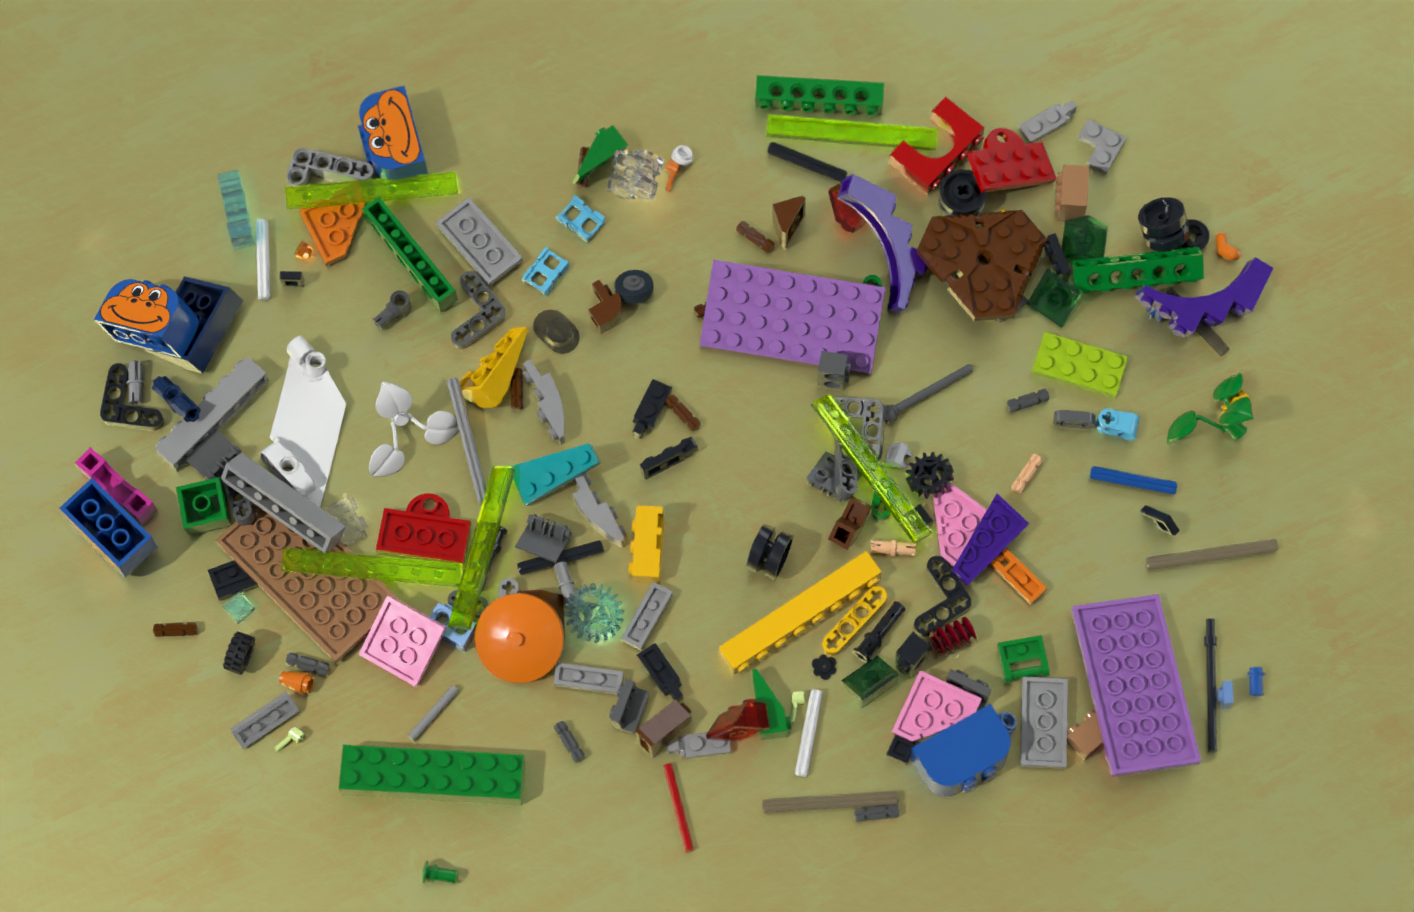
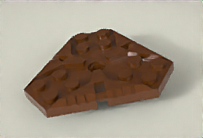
(1003, 242)

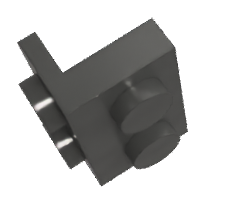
(978, 688)
(629, 707)

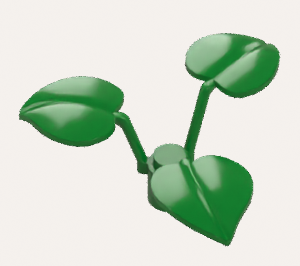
(1231, 419)

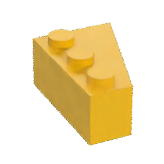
(647, 544)

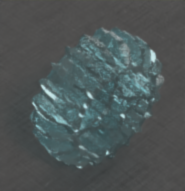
(586, 608)

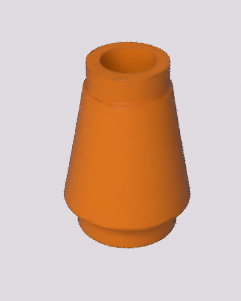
(297, 681)

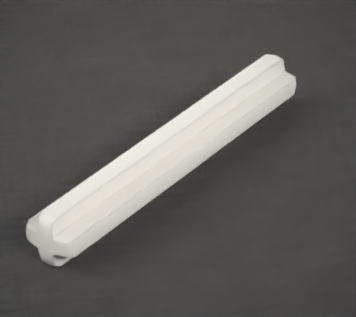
(263, 267)
(808, 733)

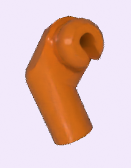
(1226, 250)

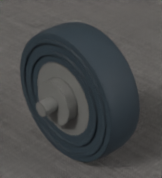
(634, 286)

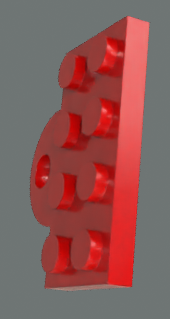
(1010, 163)
(424, 532)

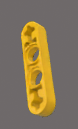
(856, 622)

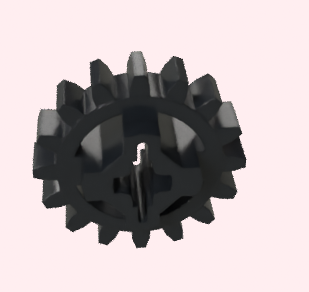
(927, 474)

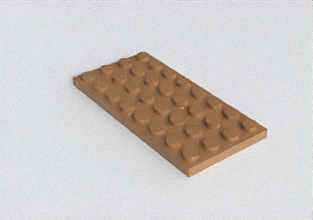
(326, 607)

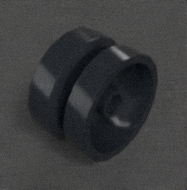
(961, 194)
(1164, 224)
(767, 550)

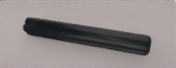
(807, 162)
(567, 555)

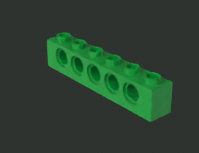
(811, 87)
(409, 254)
(1127, 264)

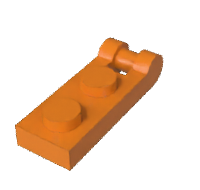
(1018, 576)

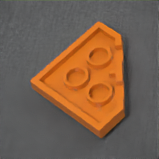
(333, 228)

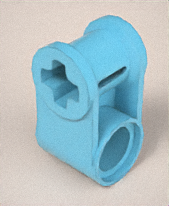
(1120, 423)

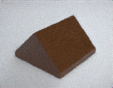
(787, 218)

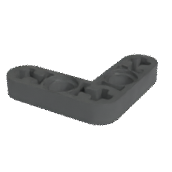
(485, 309)
(864, 412)

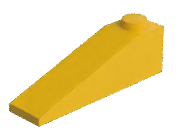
(492, 378)

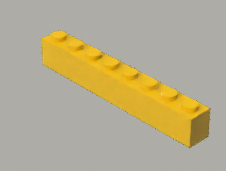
(799, 613)

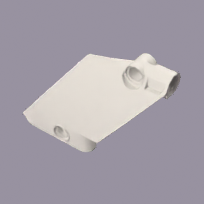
(305, 423)

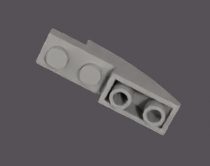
(550, 403)
(599, 516)

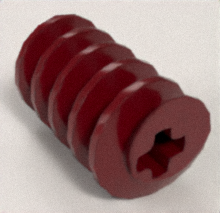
(951, 636)

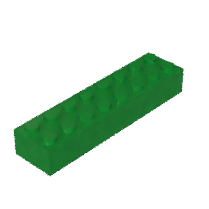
(432, 774)

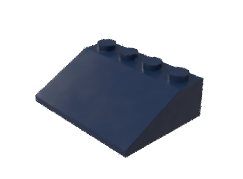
(215, 310)

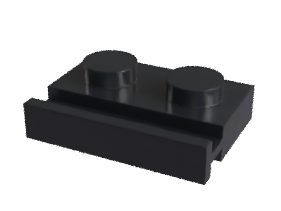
(1057, 257)
(230, 579)

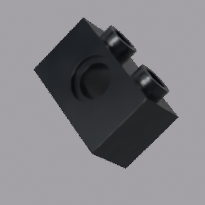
(912, 655)

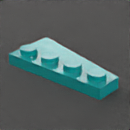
(548, 473)

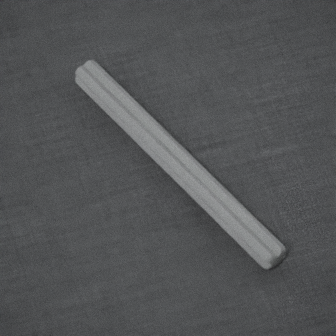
(467, 438)

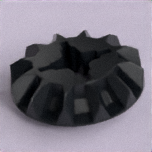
(1201, 231)

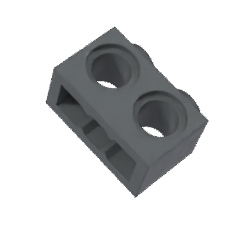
(833, 370)

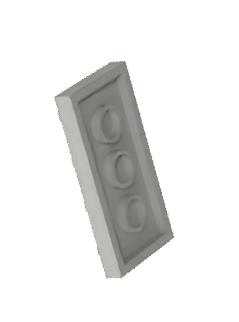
(479, 241)
(1044, 722)

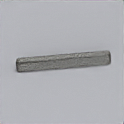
(1207, 333)

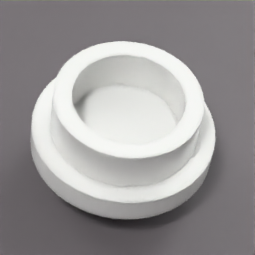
(682, 155)

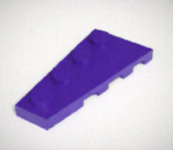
(993, 534)

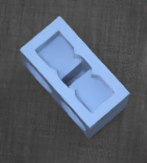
(450, 635)

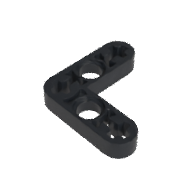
(123, 410)
(950, 595)

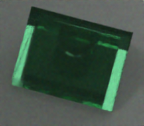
(1084, 238)
(1055, 298)
(870, 681)

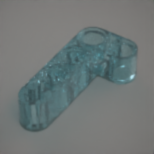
(236, 210)

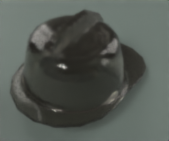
(556, 331)

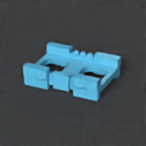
(586, 213)
(552, 275)

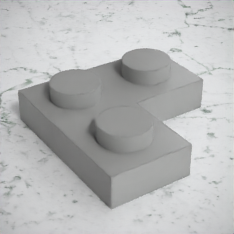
(1106, 143)

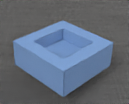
(1225, 695)

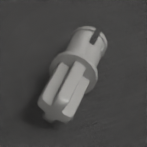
(135, 382)
(564, 580)

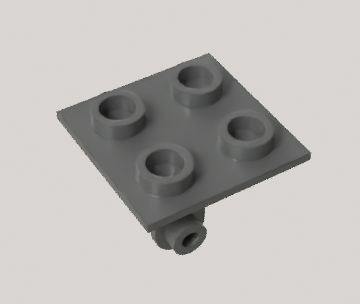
(212, 455)
(824, 475)
(544, 539)

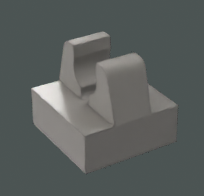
(896, 454)

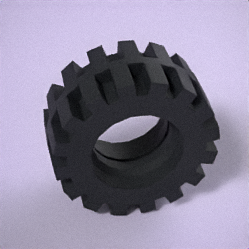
(239, 653)

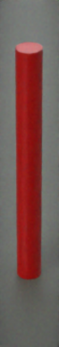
(678, 807)

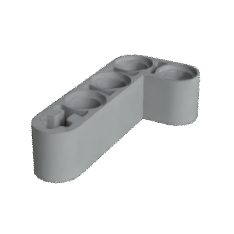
(357, 169)

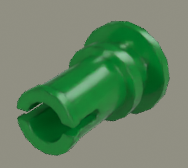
(438, 874)

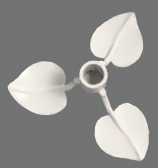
(393, 403)

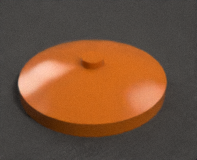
(519, 637)

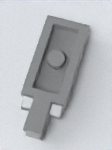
(1047, 121)
(698, 746)

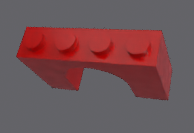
(929, 172)

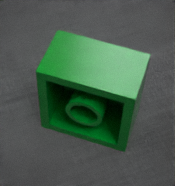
(203, 506)

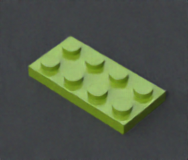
(1079, 364)

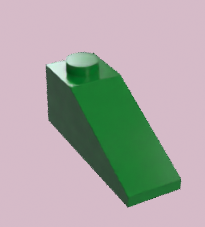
(600, 152)
(776, 713)

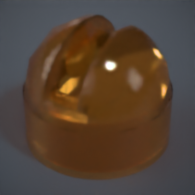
(303, 251)

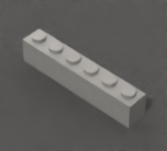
(216, 410)
(283, 502)

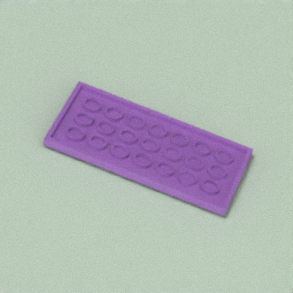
(791, 315)
(1135, 685)

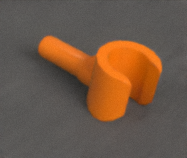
(673, 168)

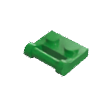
(1023, 651)

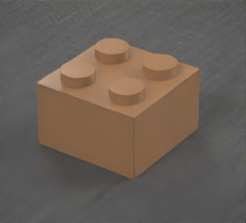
(1071, 192)

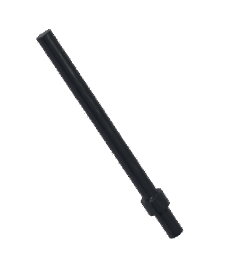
(1210, 643)

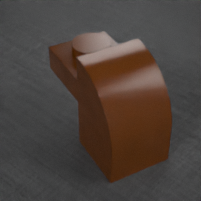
(608, 311)
(850, 523)

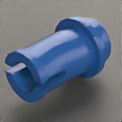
(1256, 681)

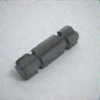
(1027, 400)
(307, 664)
(569, 741)
(876, 813)

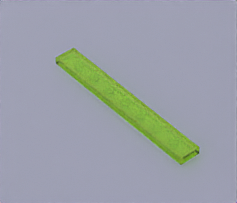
(850, 132)
(368, 190)
(871, 468)
(481, 548)
(371, 567)

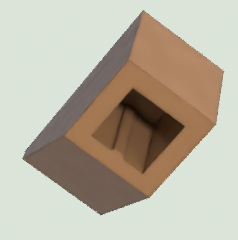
(1087, 737)

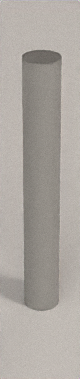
(434, 711)

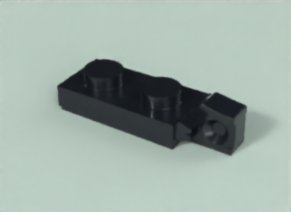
(650, 407)
(668, 458)
(661, 672)

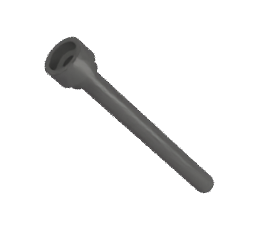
(892, 411)

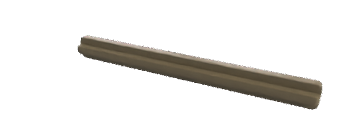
(1212, 554)
(830, 801)

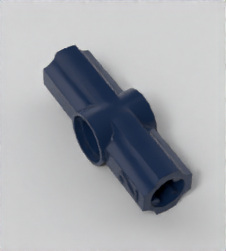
(176, 399)

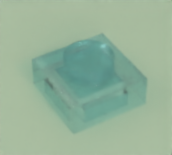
(238, 607)

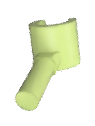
(797, 698)
(295, 734)

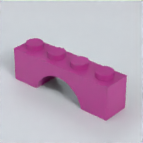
(127, 496)

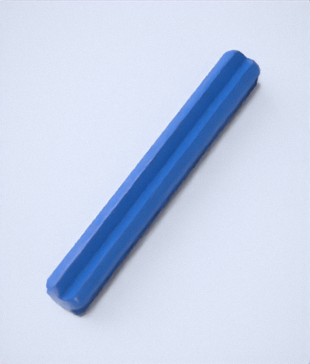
(1133, 480)

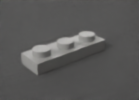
(646, 616)
(587, 678)
(264, 719)

